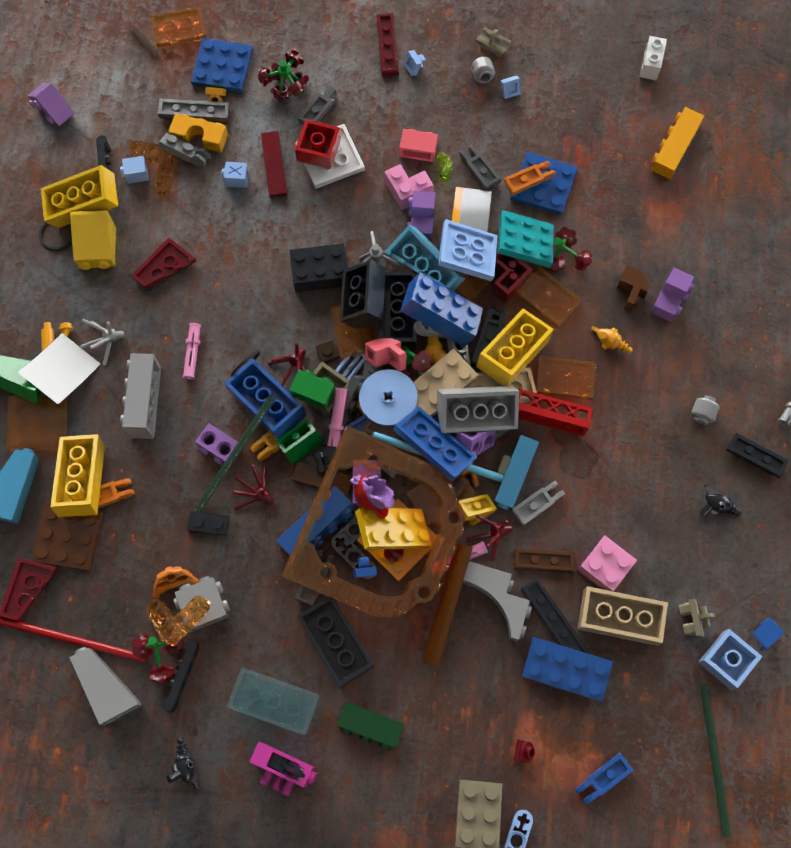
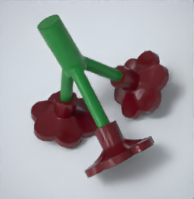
(564, 240)
(145, 646)

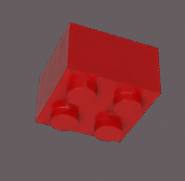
(318, 144)

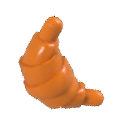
(172, 578)

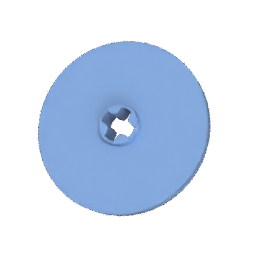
(373, 399)

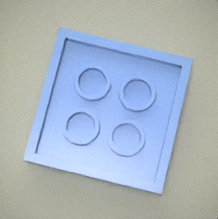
(468, 250)

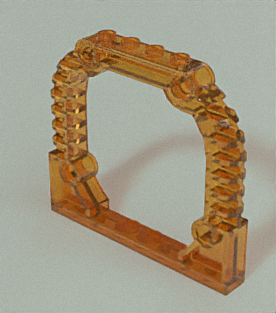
(305, 565)

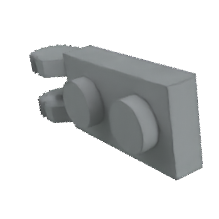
(536, 504)

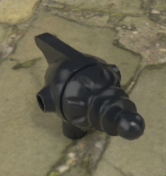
(718, 503)
(184, 766)

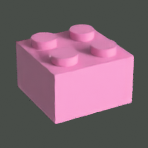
(607, 564)

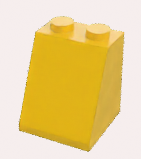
(93, 239)

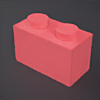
(418, 145)

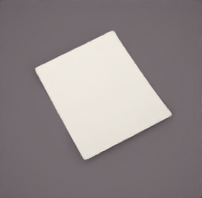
(59, 368)

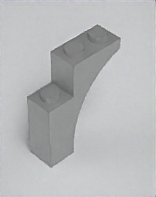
(495, 585)

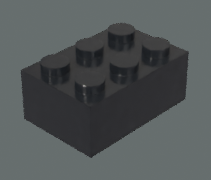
(318, 267)
(362, 294)

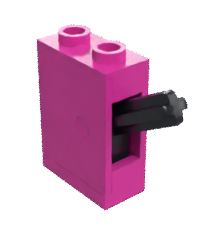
(284, 767)

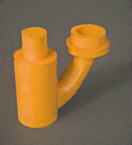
(48, 333)

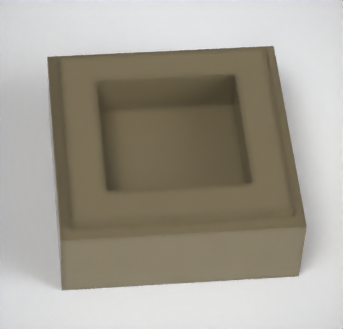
(504, 465)

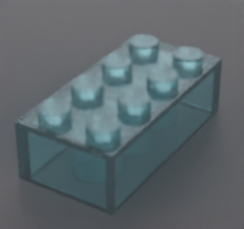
(274, 701)

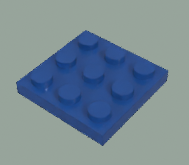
(222, 65)
(550, 194)

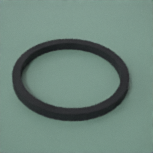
(52, 248)
(255, 354)

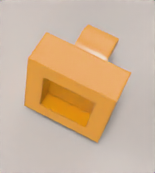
(215, 92)

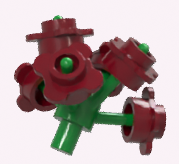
(283, 72)

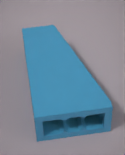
(516, 472)
(15, 483)

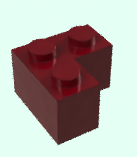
(512, 275)

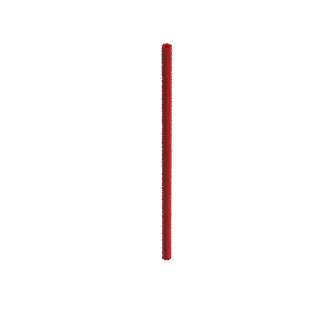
(69, 639)

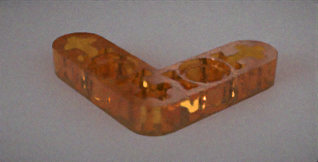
(162, 159)
(198, 606)

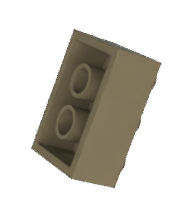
(478, 814)

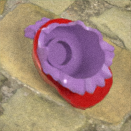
(373, 494)

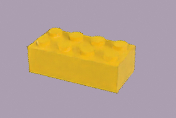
(82, 192)
(514, 348)
(78, 476)

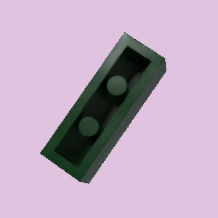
(370, 726)

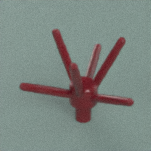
(294, 359)
(260, 492)
(496, 530)

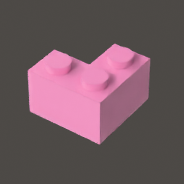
(403, 187)

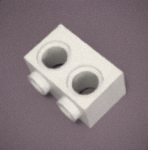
(653, 58)

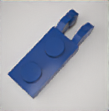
(605, 777)

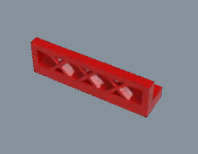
(551, 416)

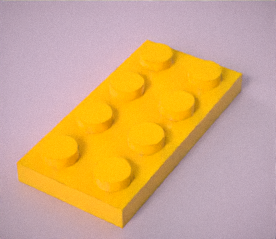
(398, 530)

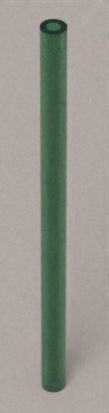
(235, 453)
(716, 768)

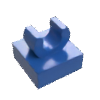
(364, 569)

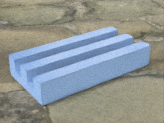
(356, 370)

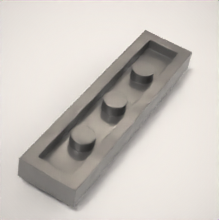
(196, 109)

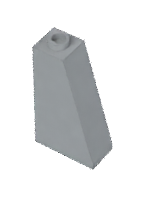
(103, 688)

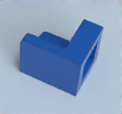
(767, 633)

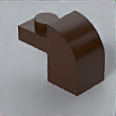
(635, 283)

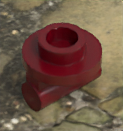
(393, 555)
(524, 751)

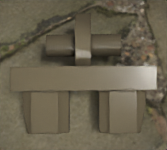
(493, 41)
(695, 628)

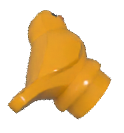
(434, 349)

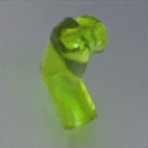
(446, 165)

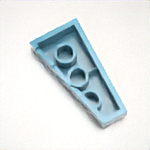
(422, 256)

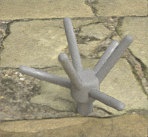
(376, 253)
(108, 336)

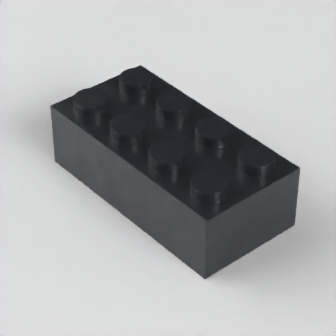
(396, 323)
(335, 641)

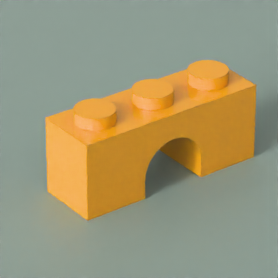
(186, 127)

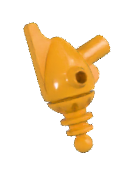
(611, 339)

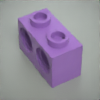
(477, 440)
(220, 443)

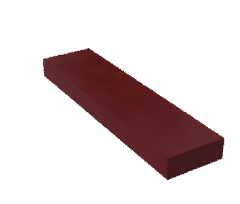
(387, 44)
(274, 164)

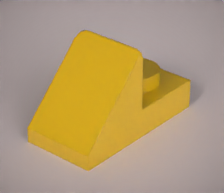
(478, 505)

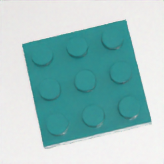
(525, 239)

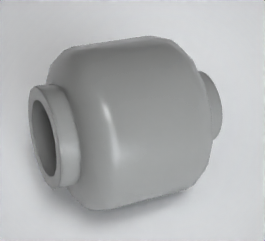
(483, 70)
(705, 410)

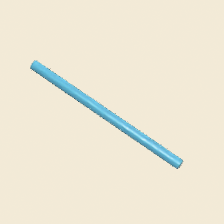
(405, 446)

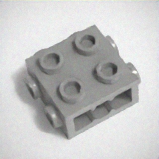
(210, 590)

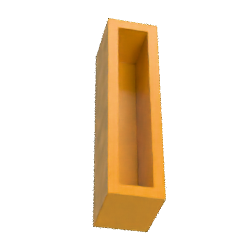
(677, 142)

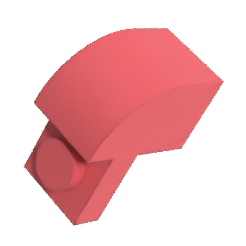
(385, 351)

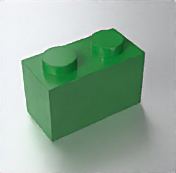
(312, 389)
(299, 441)

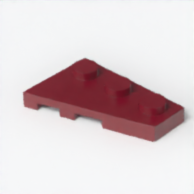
(162, 264)
(24, 588)

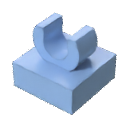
(413, 62)
(511, 87)

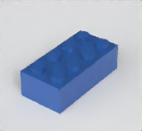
(441, 309)
(253, 386)
(336, 511)

